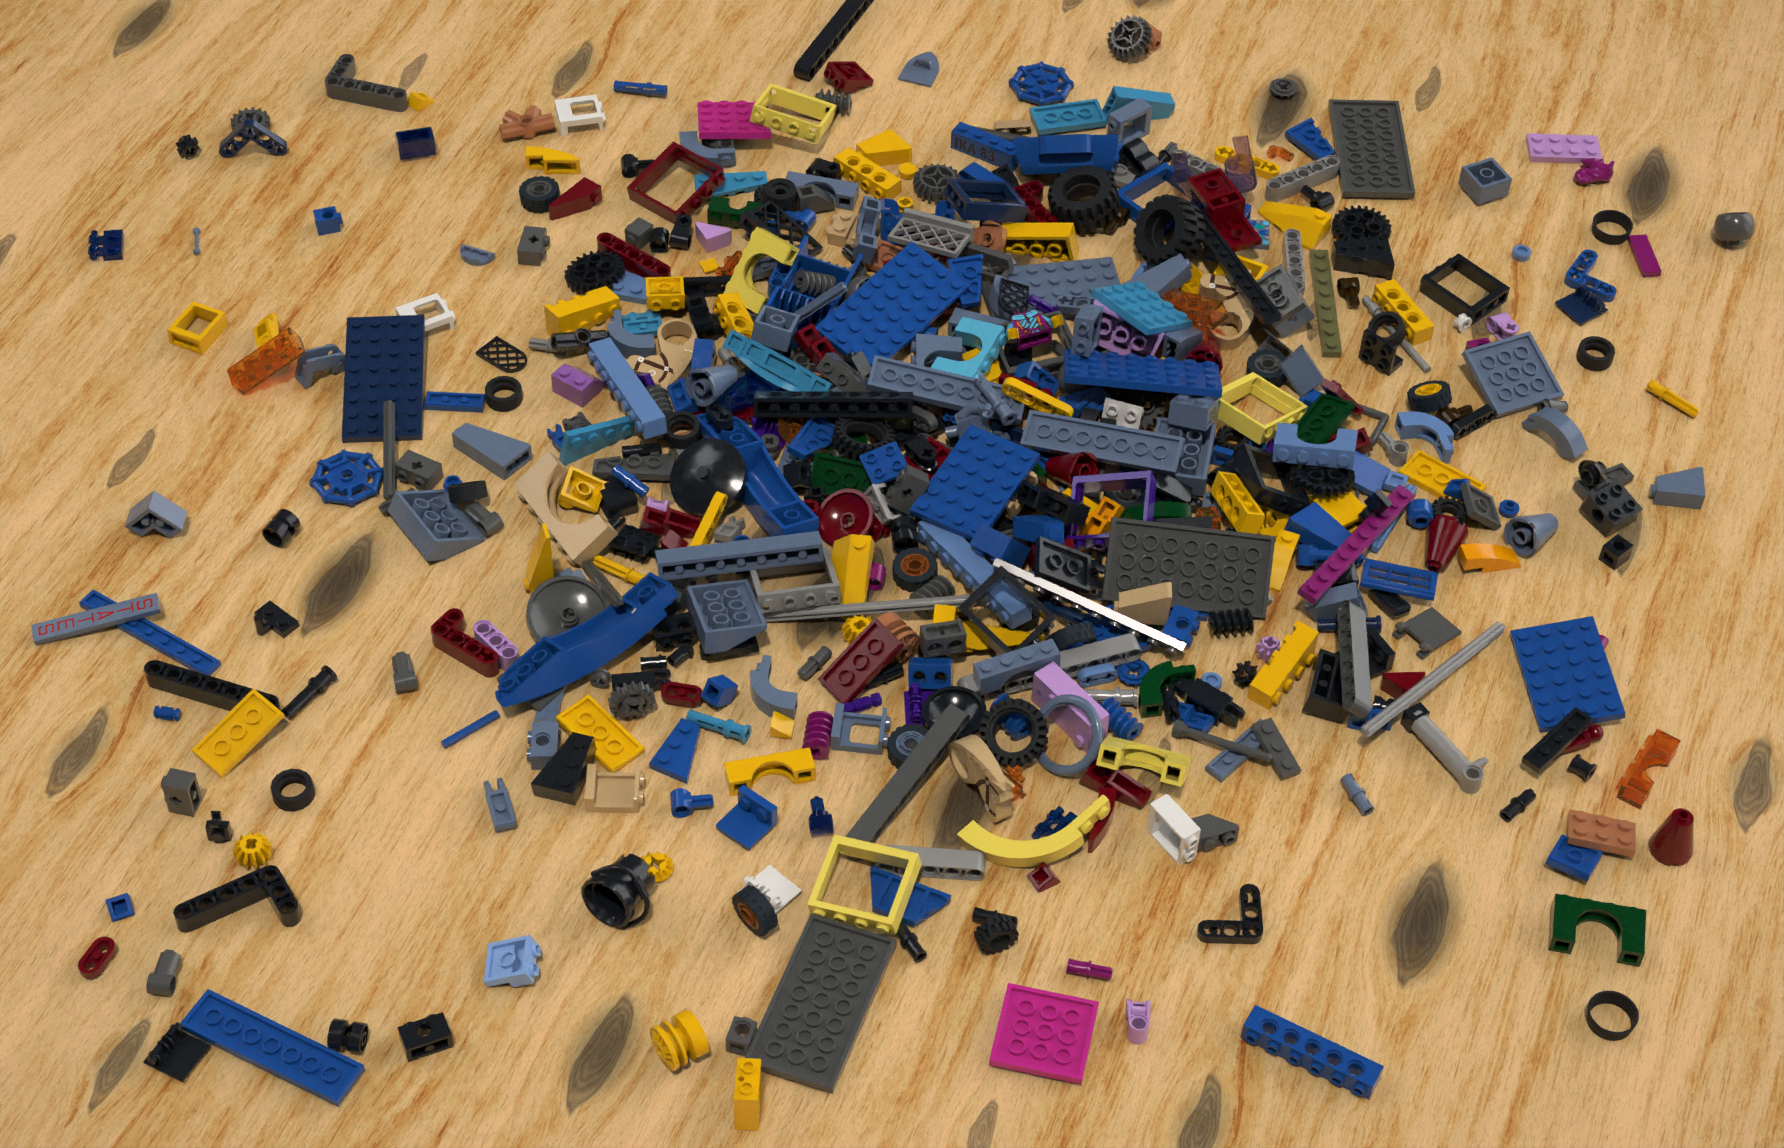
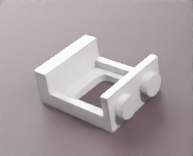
(567, 119)
(445, 317)

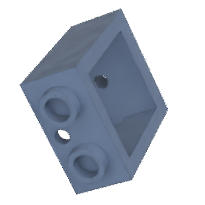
(1139, 112)
(1085, 335)

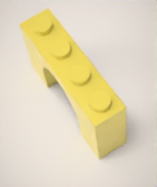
(761, 244)
(1118, 752)

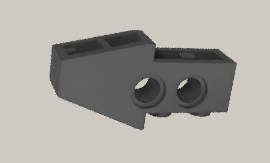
(842, 374)

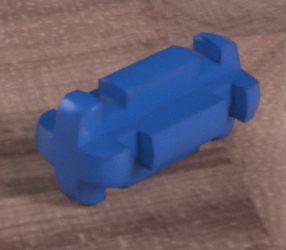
(167, 713)

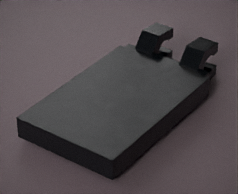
(1067, 567)

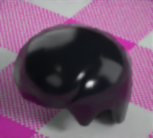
(712, 333)

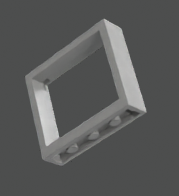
(797, 597)

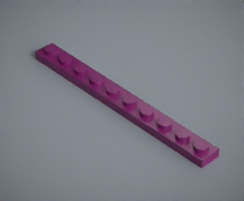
(1354, 546)

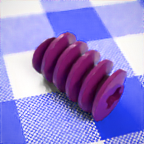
(818, 734)

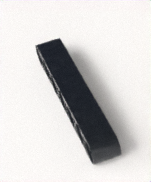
(198, 686)

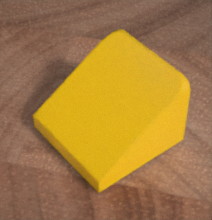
(419, 100)
(781, 726)

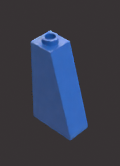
(1319, 529)

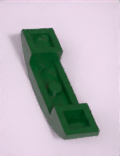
(1162, 509)

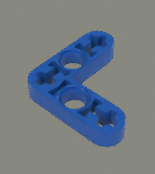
(1606, 293)

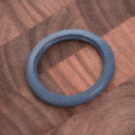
(1078, 701)

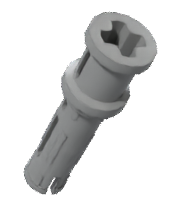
(1125, 697)

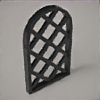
(1001, 297)
(480, 352)

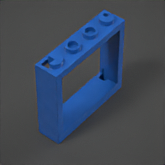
(1144, 184)

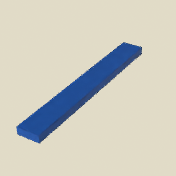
(158, 638)

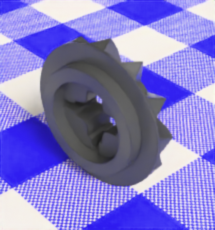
(1283, 88)

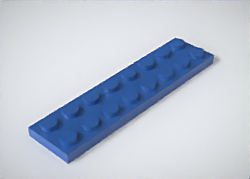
(272, 1047)

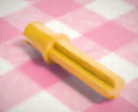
(1673, 399)
(618, 570)

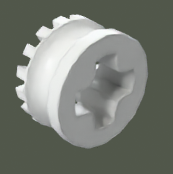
(1462, 322)

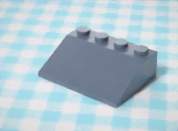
(1195, 456)
(434, 523)
(724, 614)

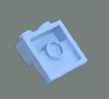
(512, 962)

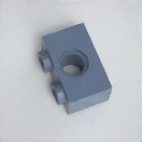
(544, 743)

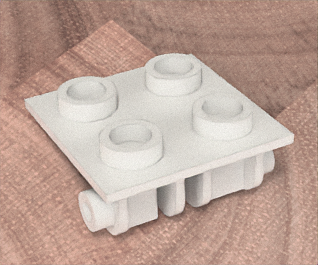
(1125, 413)
(774, 887)

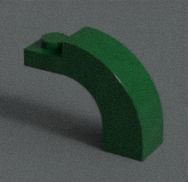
(1150, 699)

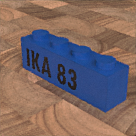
(984, 146)

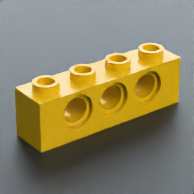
(868, 175)
(1393, 298)
(733, 314)
(1237, 503)

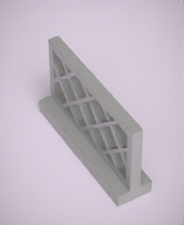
(932, 225)

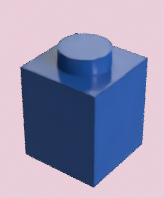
(719, 690)

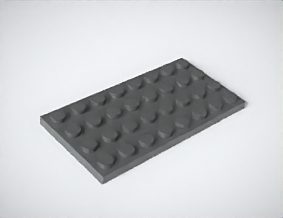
(1371, 149)
(1205, 565)
(821, 1002)

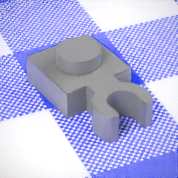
(728, 531)

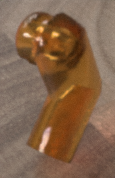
(1284, 153)

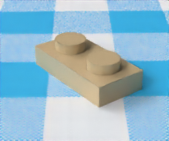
(1019, 125)

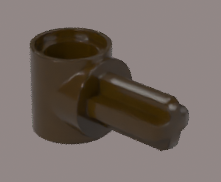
(1121, 218)
(1349, 289)
(1451, 415)

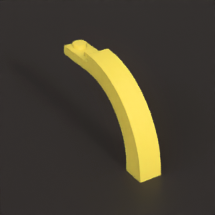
(1034, 852)

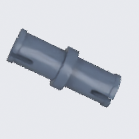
(1357, 794)

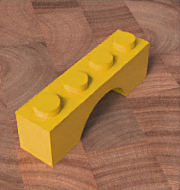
(794, 765)

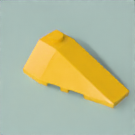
(853, 563)
(1007, 636)

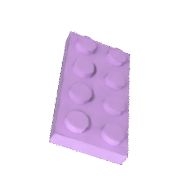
(1562, 148)

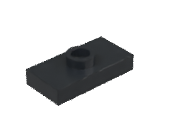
(1390, 602)

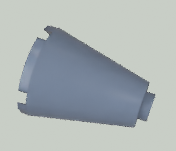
(709, 383)
(1529, 532)

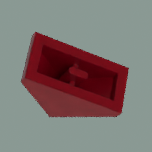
(1398, 683)

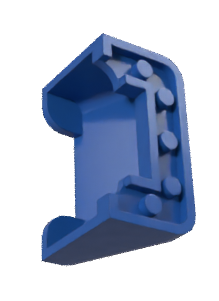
(890, 217)

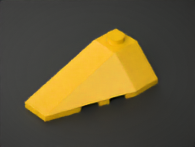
(1309, 221)
(540, 562)

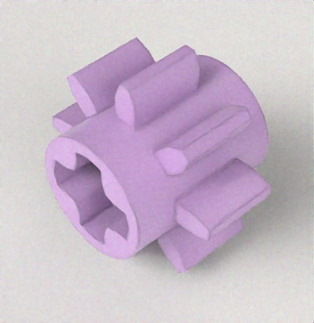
(1267, 647)

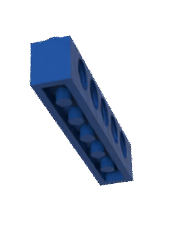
(1304, 1042)

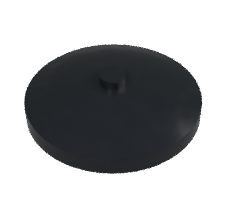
(704, 470)

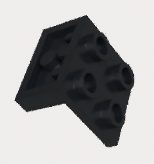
(1379, 353)
(1379, 652)

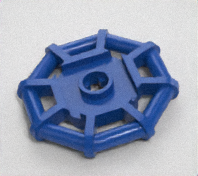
(1049, 84)
(337, 468)

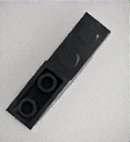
(699, 310)

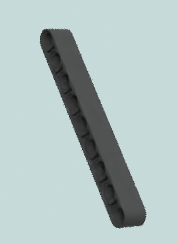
(909, 775)

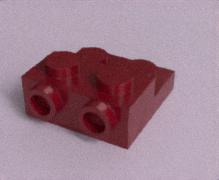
(847, 76)

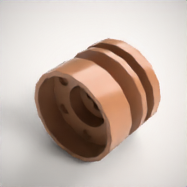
(904, 634)

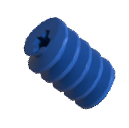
(1121, 722)
(1015, 723)

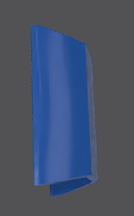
(1061, 152)
(783, 292)

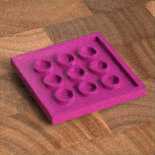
(729, 121)
(1044, 1033)

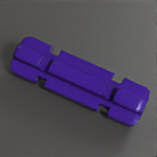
(1040, 304)
(863, 703)

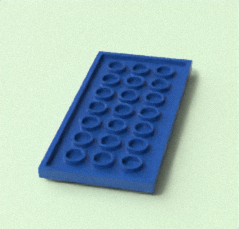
(893, 305)
(1143, 373)

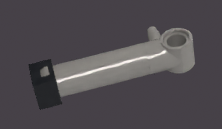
(1468, 774)

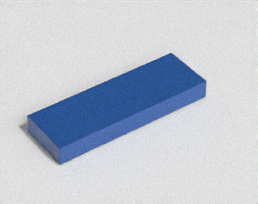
(454, 401)

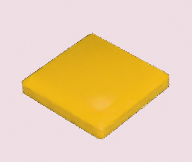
(709, 265)

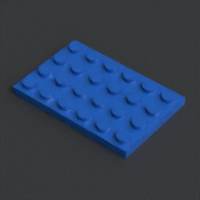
(975, 482)
(1565, 670)

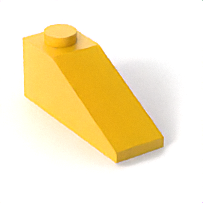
(1283, 556)

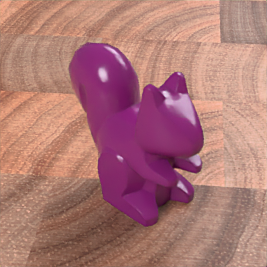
(1594, 171)

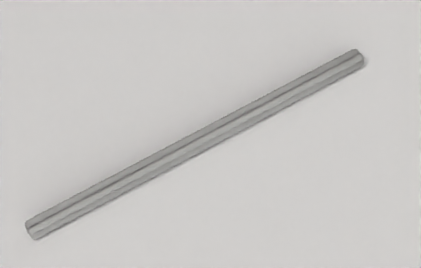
(868, 608)
(1432, 679)

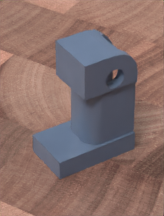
(319, 360)

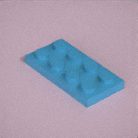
(1067, 117)

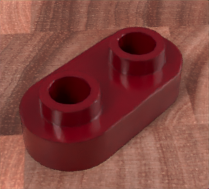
(681, 694)
(95, 958)

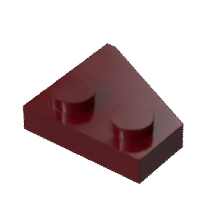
(1334, 388)

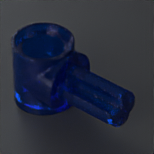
(820, 820)

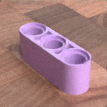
(491, 637)

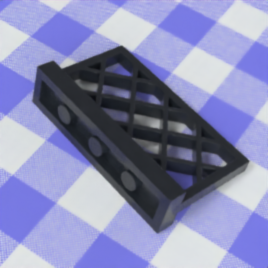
(750, 222)

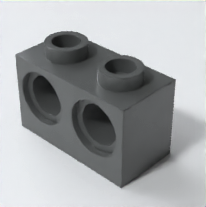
(942, 638)

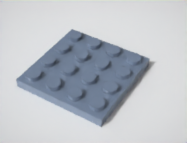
(1512, 374)

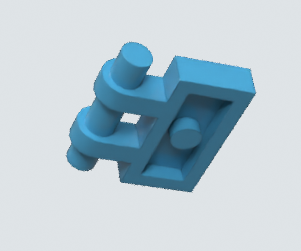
(642, 323)

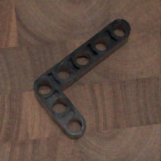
(239, 894)

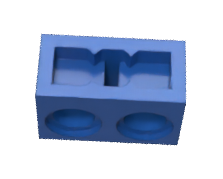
(1035, 373)
(930, 668)

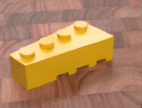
(581, 311)

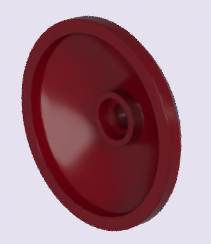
(839, 510)

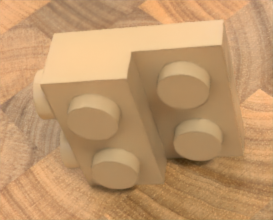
(842, 229)

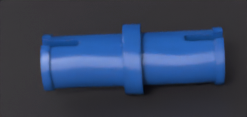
(629, 481)

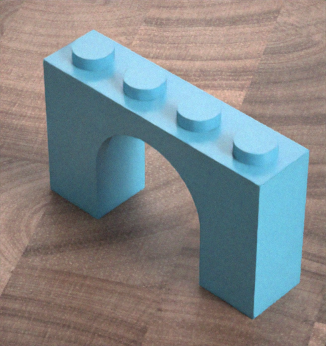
(977, 334)

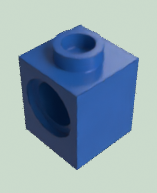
(327, 220)

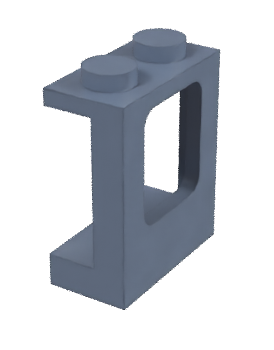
(842, 728)

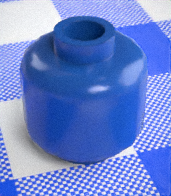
(1419, 513)

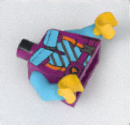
(1031, 328)

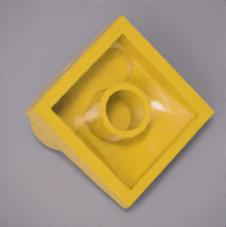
(580, 490)

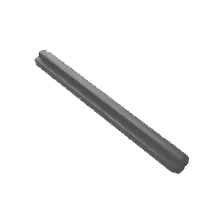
(388, 449)

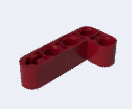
(1032, 195)
(450, 638)

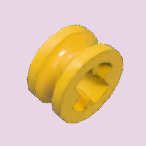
(904, 202)

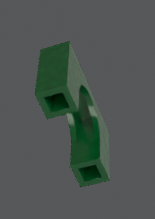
(1624, 921)

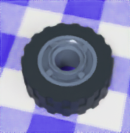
(901, 740)

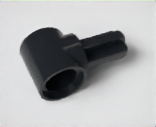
(631, 165)
(1318, 199)

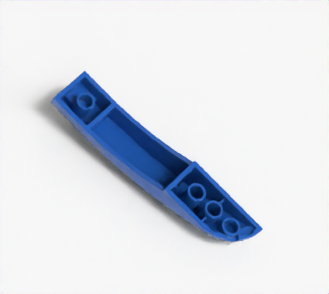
(766, 490)
(587, 646)

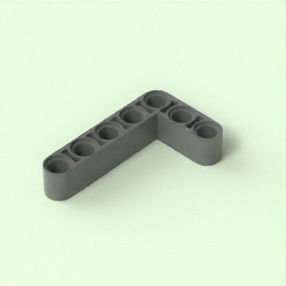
(343, 87)

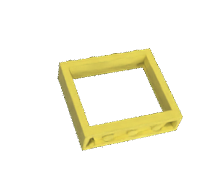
(796, 102)
(1268, 393)
(872, 852)

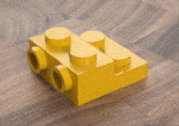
(665, 293)

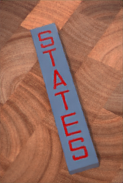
(96, 619)

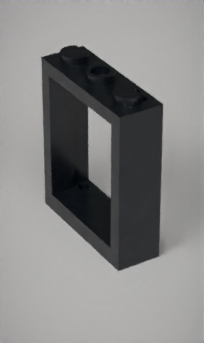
(1455, 305)
(1250, 462)
(1001, 574)

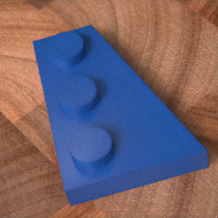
(1310, 139)
(970, 271)
(812, 438)
(677, 751)

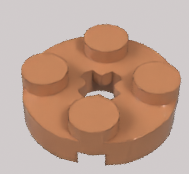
(992, 229)

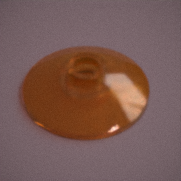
(790, 426)

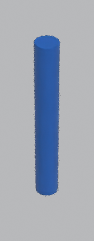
(470, 729)

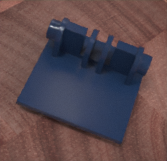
(1582, 304)

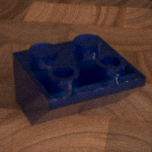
(415, 143)

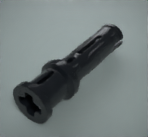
(315, 686)

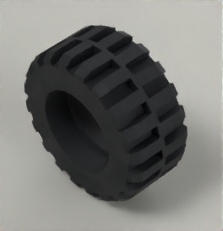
(1081, 183)
(1152, 225)

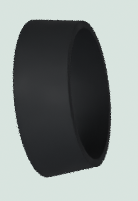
(1615, 217)
(1619, 1000)

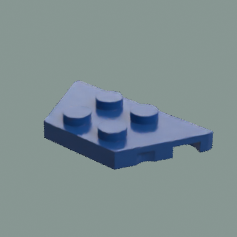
(922, 902)

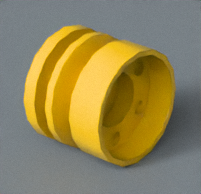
(679, 1040)

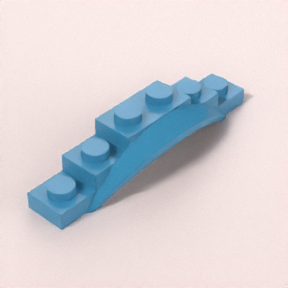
(773, 365)

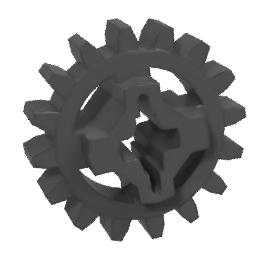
(257, 115)
(631, 700)

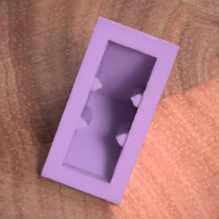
(712, 236)

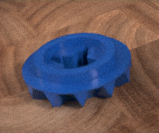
(1138, 666)

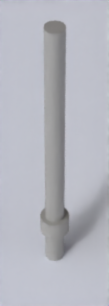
(1374, 309)

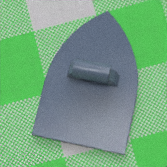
(921, 70)

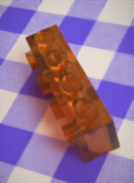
(1200, 309)
(266, 361)

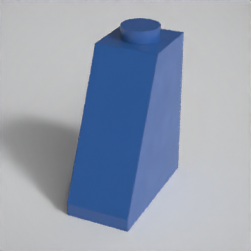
(703, 353)
(1032, 526)

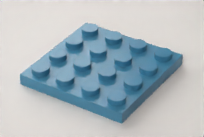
(1142, 308)

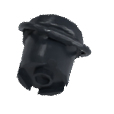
(617, 890)

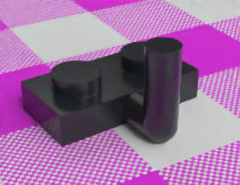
(274, 618)

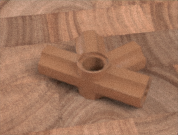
(525, 125)

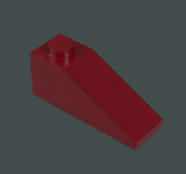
(577, 199)

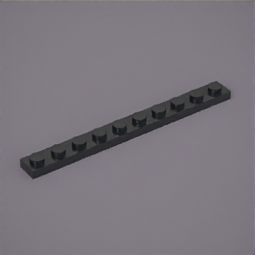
(1238, 274)

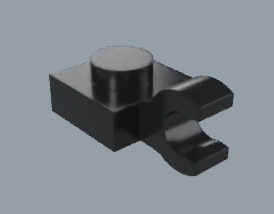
(1376, 504)
(217, 829)

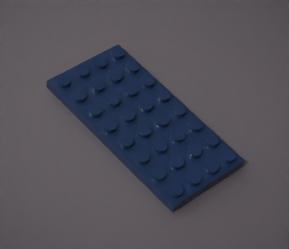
(382, 365)

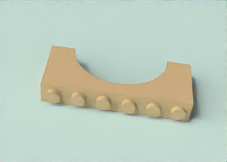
(539, 489)

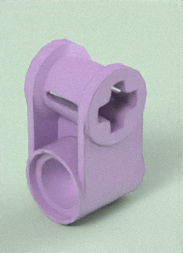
(1502, 326)
(1137, 1020)

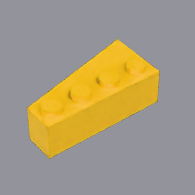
(1042, 240)
(1284, 666)

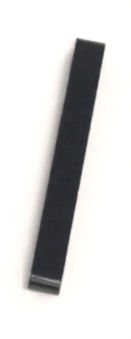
(830, 38)

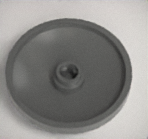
(562, 605)

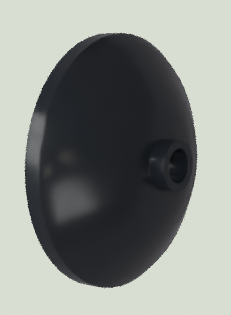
(962, 698)

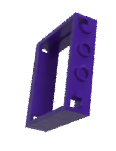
(1109, 482)

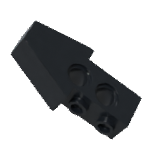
(1053, 503)

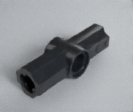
(576, 340)

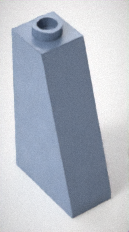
(1165, 276)
(492, 450)

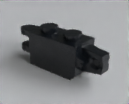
(1173, 490)
(1209, 701)

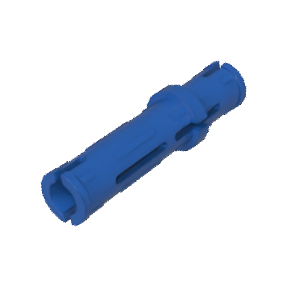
(622, 86)

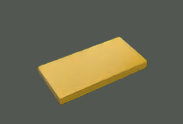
(1433, 474)
(238, 733)
(613, 742)

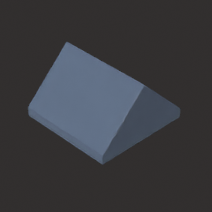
(1301, 371)

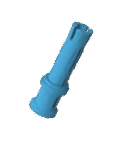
(727, 728)

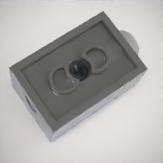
(1287, 299)

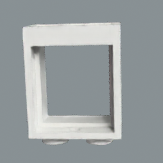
(1173, 829)

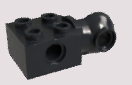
(1608, 502)

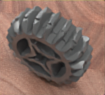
(1140, 37)
(932, 180)

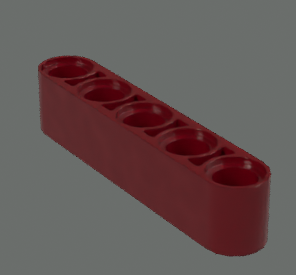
(634, 259)

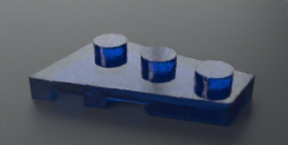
(742, 392)

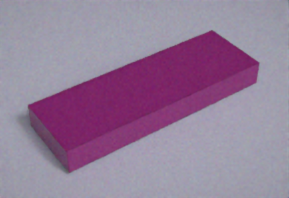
(1644, 255)

